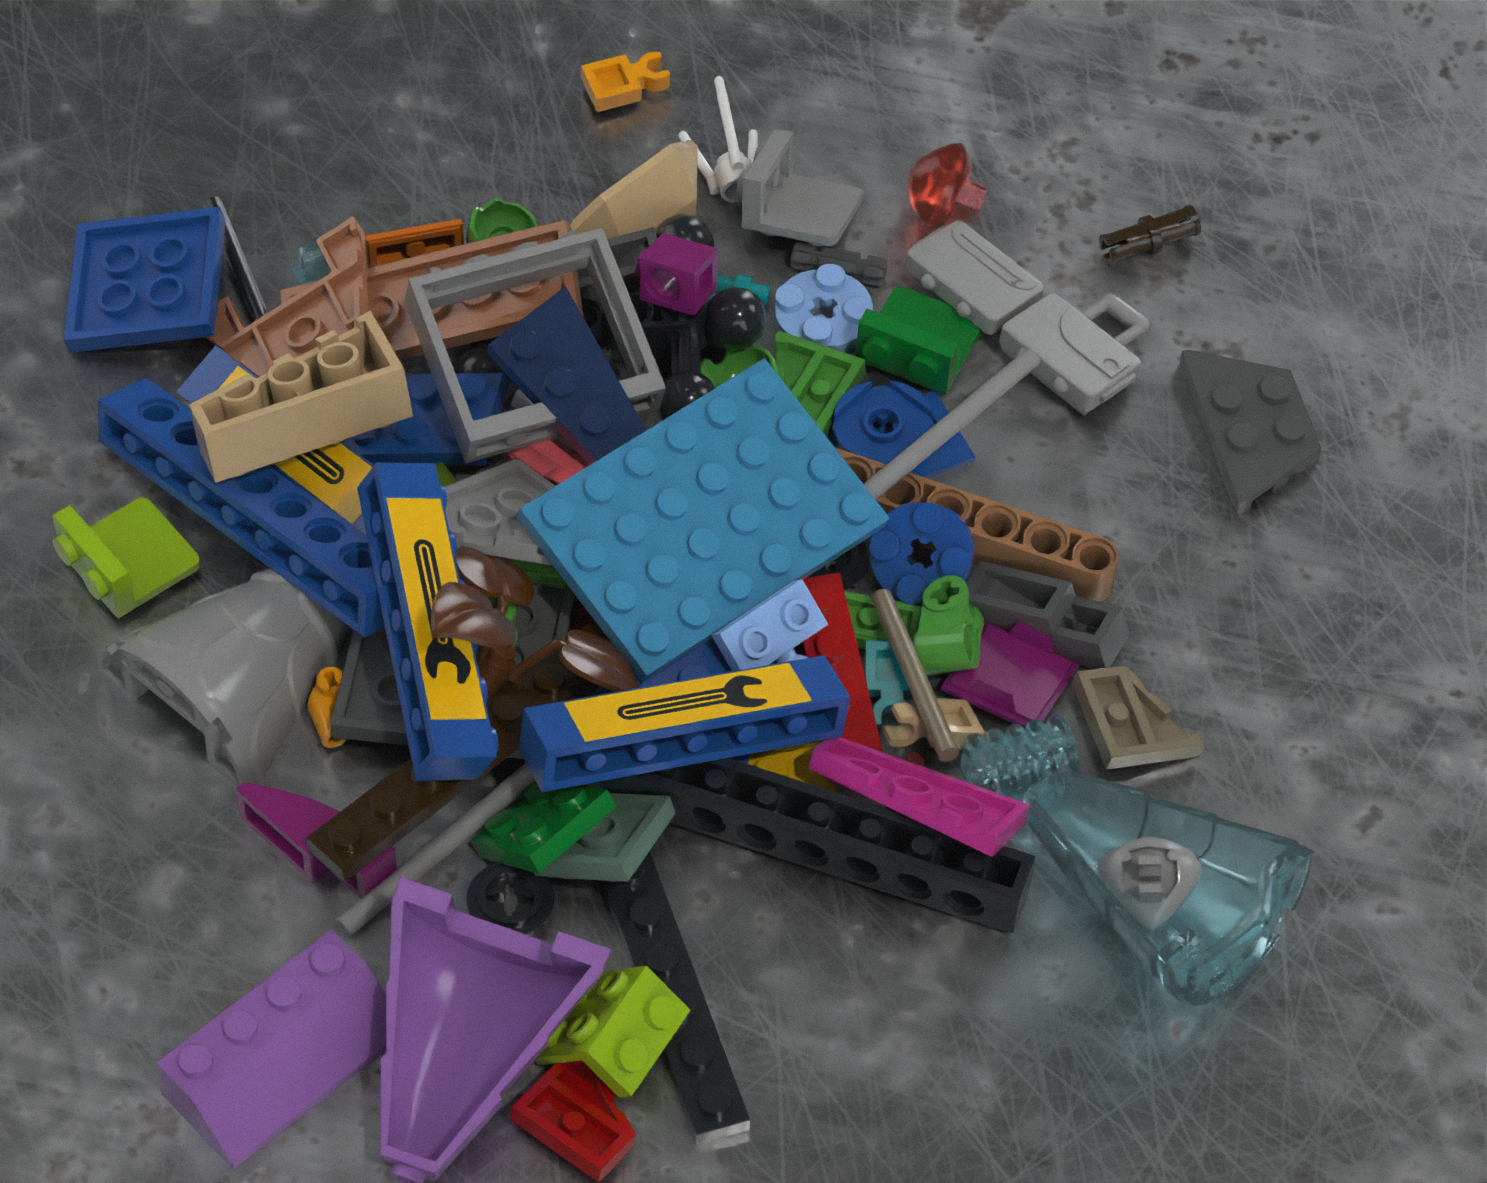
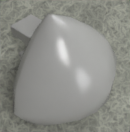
(1150, 878)

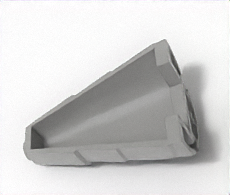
(233, 667)

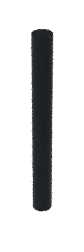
(239, 267)

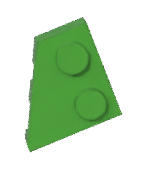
(817, 375)

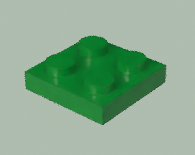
(542, 825)

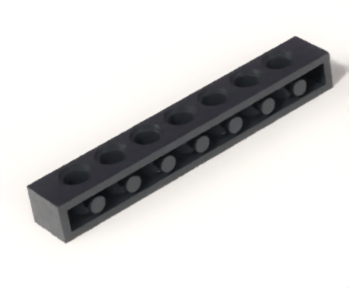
(841, 838)

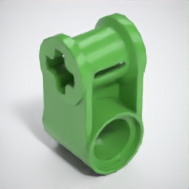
(948, 628)

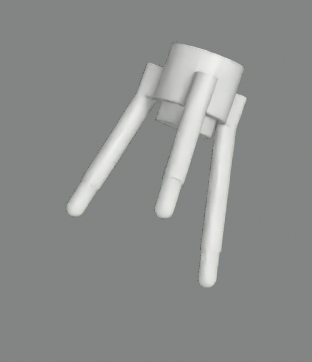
(730, 163)

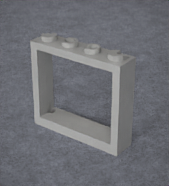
(521, 266)

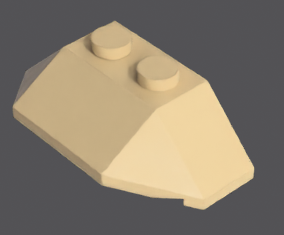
(646, 195)

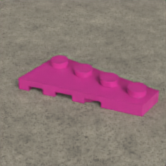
(932, 798)

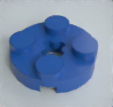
(867, 404)
(928, 523)

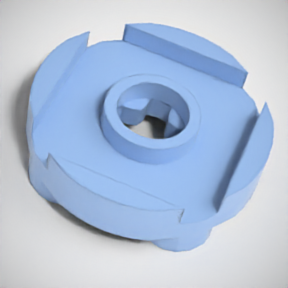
(827, 289)

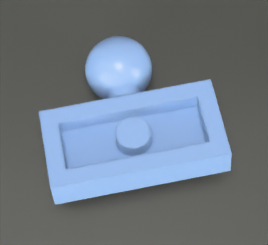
(771, 629)

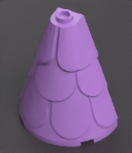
(464, 1022)

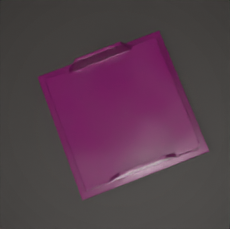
(1015, 676)

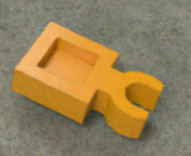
(619, 83)

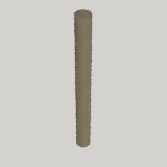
(915, 675)

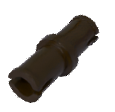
(1150, 234)

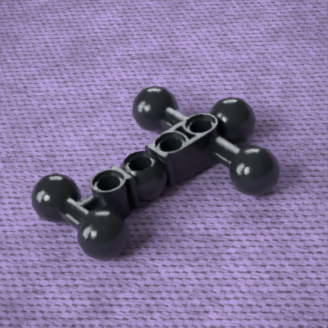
(731, 319)

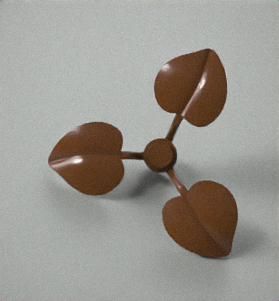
(468, 615)

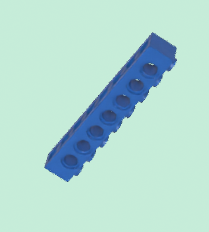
(256, 510)

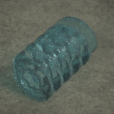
(1019, 753)

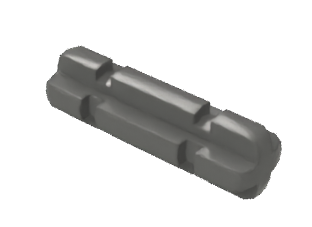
(871, 270)

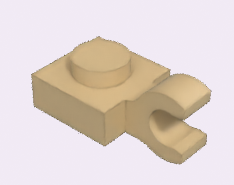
(956, 712)

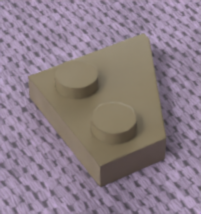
(1129, 721)

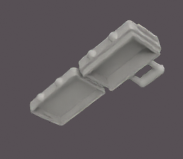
(997, 294)

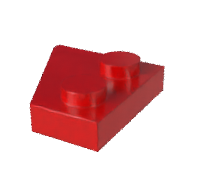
(576, 1118)

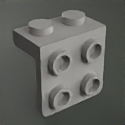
(791, 203)

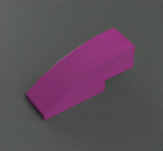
(288, 819)

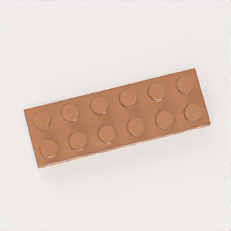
(465, 320)

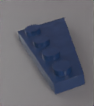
(562, 366)

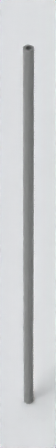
(516, 783)

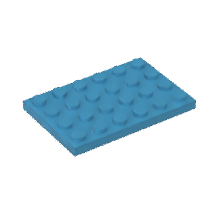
(702, 518)

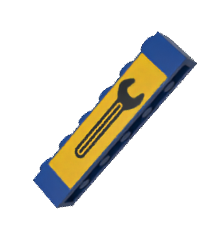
(324, 473)
(434, 677)
(683, 723)

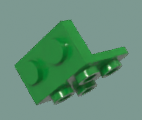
(916, 339)

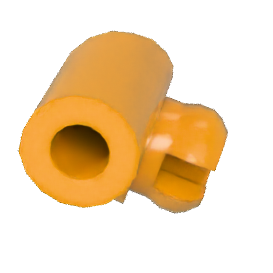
(323, 702)

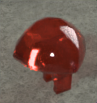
(940, 181)

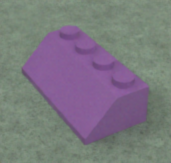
(278, 1049)

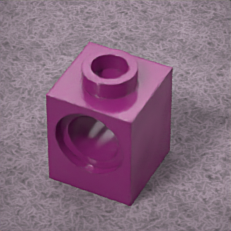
(677, 273)

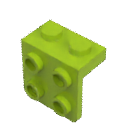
(124, 554)
(619, 1028)

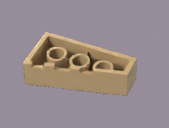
(303, 402)

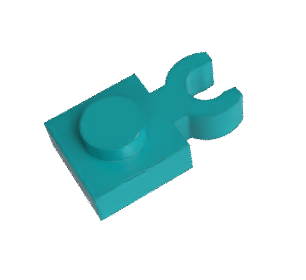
(884, 678)

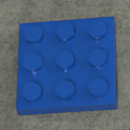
(145, 279)

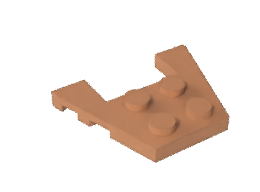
(313, 312)

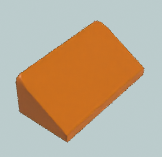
(412, 241)

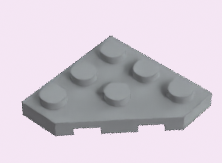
(485, 509)

